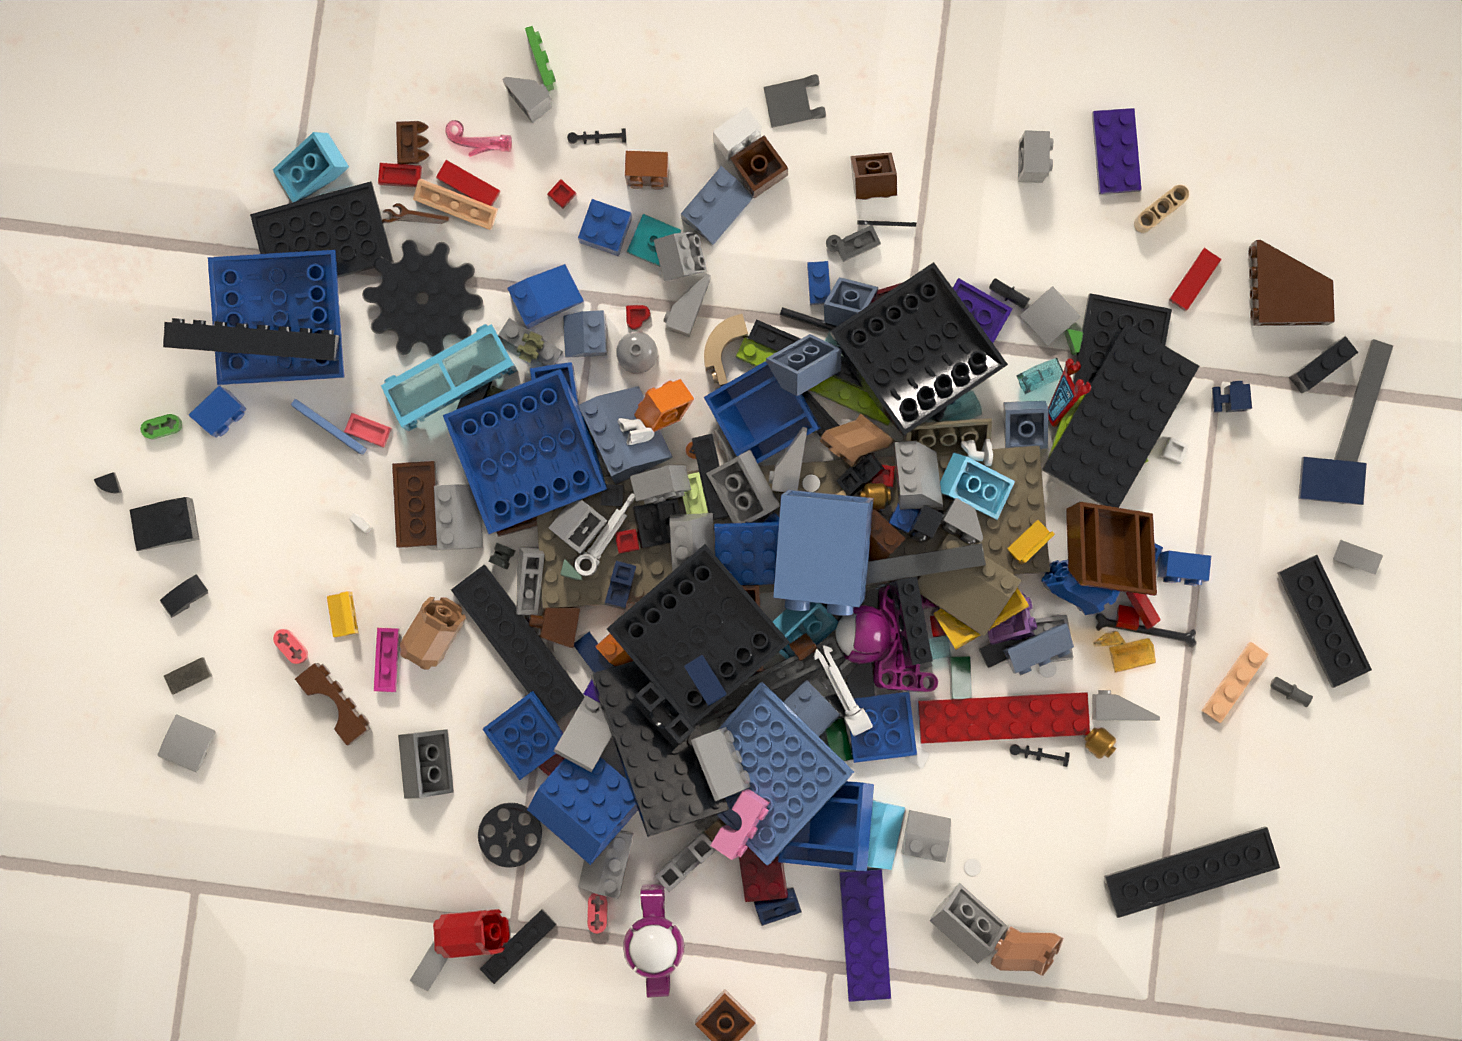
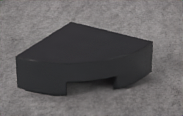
(108, 483)

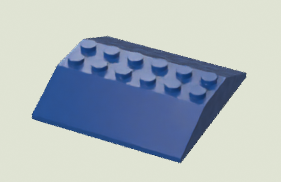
(276, 291)
(525, 451)

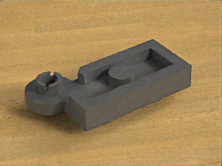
(853, 244)

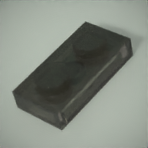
(188, 675)

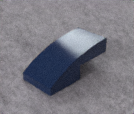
(620, 585)
(590, 654)
(705, 680)

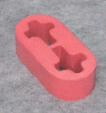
(294, 642)
(592, 913)

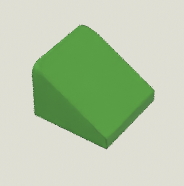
(1074, 340)

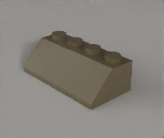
(947, 436)

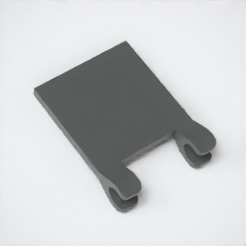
(789, 102)

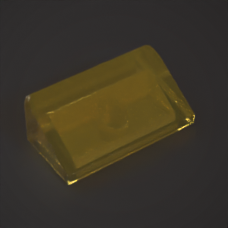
(1109, 639)
(1132, 655)

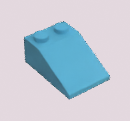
(310, 166)
(976, 485)

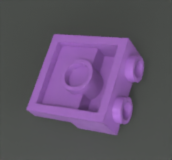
(1016, 627)

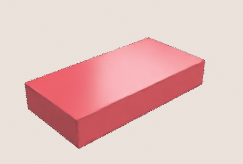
(368, 430)

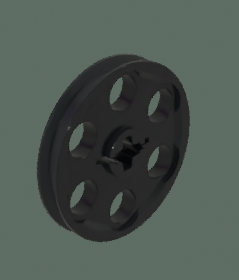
(500, 839)

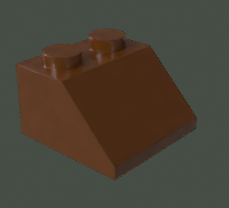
(759, 166)
(874, 176)
(883, 538)

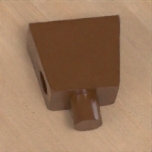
(557, 625)

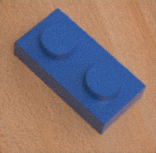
(818, 282)

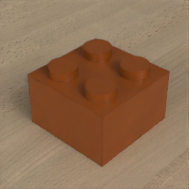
(646, 169)
(725, 1019)

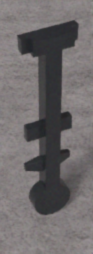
(573, 137)
(886, 223)
(1015, 750)

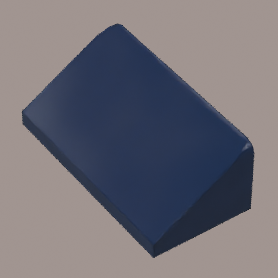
(777, 909)

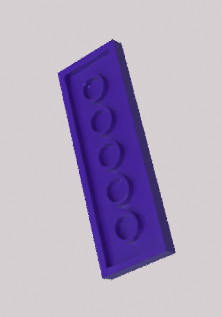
(865, 935)

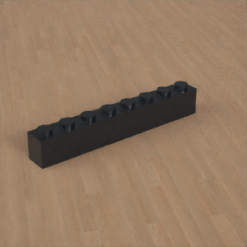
(250, 340)

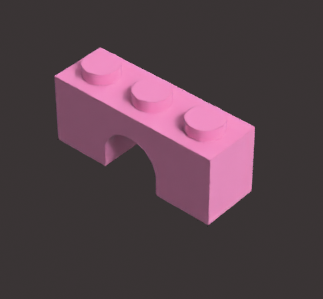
(751, 810)

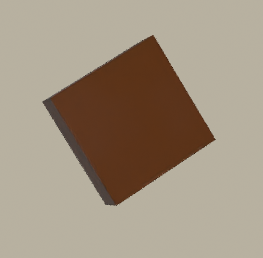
(803, 646)

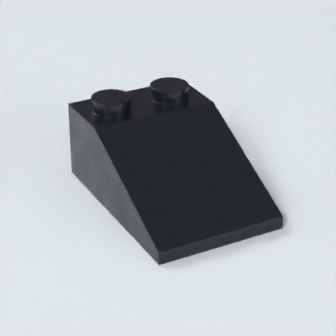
(164, 523)

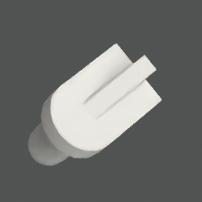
(639, 435)
(986, 454)

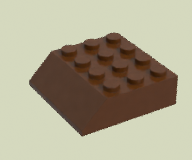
(1111, 548)

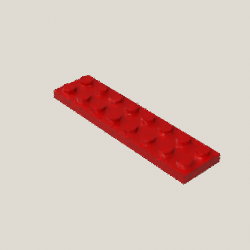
(1004, 717)

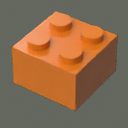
(664, 405)

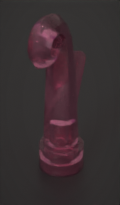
(481, 144)

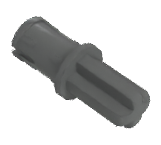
(1291, 691)

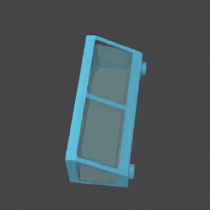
(448, 377)

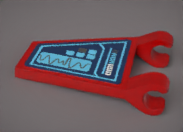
(1066, 393)

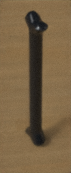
(1186, 637)

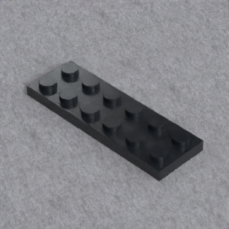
(1324, 621)

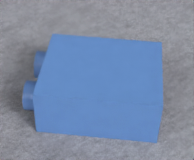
(823, 550)

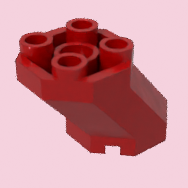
(470, 933)

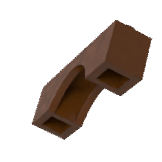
(350, 723)

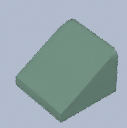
(570, 572)

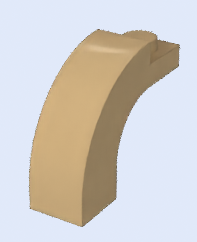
(723, 334)

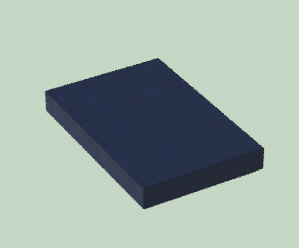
(1332, 480)

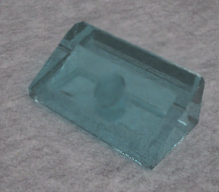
(963, 408)

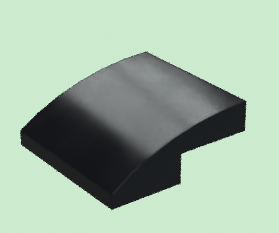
(654, 522)

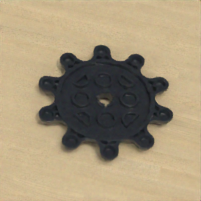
(426, 321)

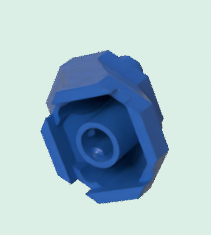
(1085, 598)

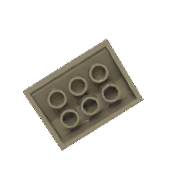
(972, 593)

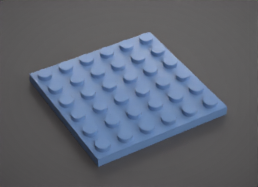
(785, 767)

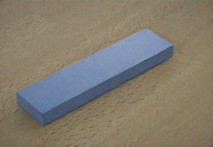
(329, 427)

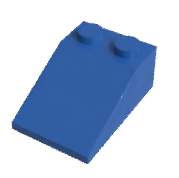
(545, 295)

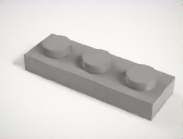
(513, 334)

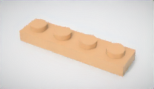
(455, 204)
(1235, 682)

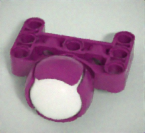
(874, 636)
(654, 943)

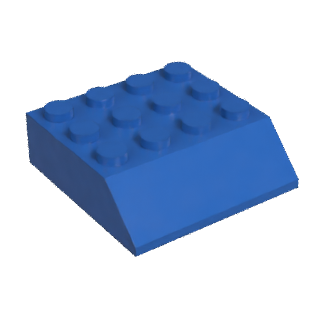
(760, 413)
(584, 806)
(837, 833)

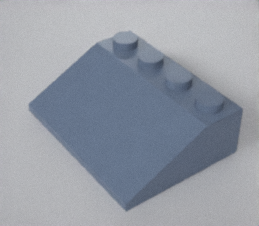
(620, 458)

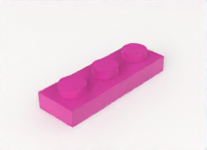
(386, 659)

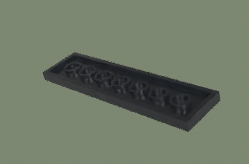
(517, 642)
(1191, 872)

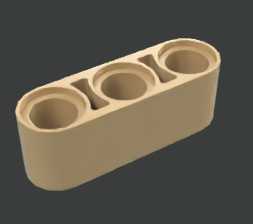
(1170, 204)

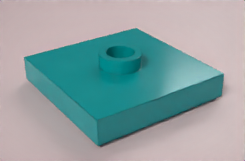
(647, 231)

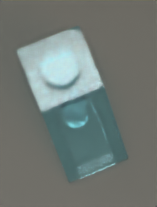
(1040, 375)

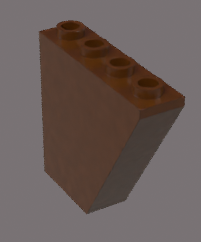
(1287, 290)

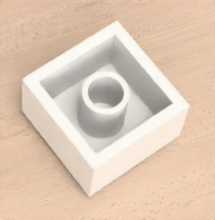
(737, 133)

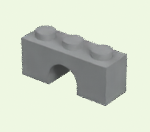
(685, 861)

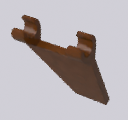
(413, 216)

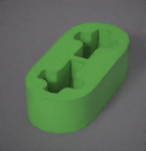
(162, 431)

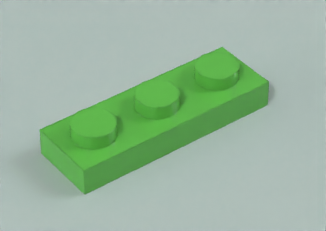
(540, 57)

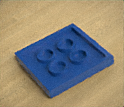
(748, 551)
(891, 730)
(524, 735)

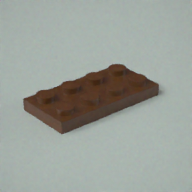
(414, 503)

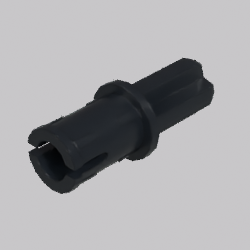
(1009, 293)

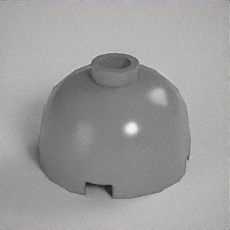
(637, 352)

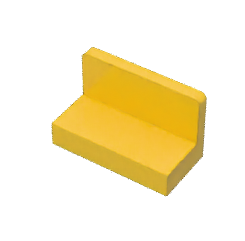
(1030, 542)
(342, 614)

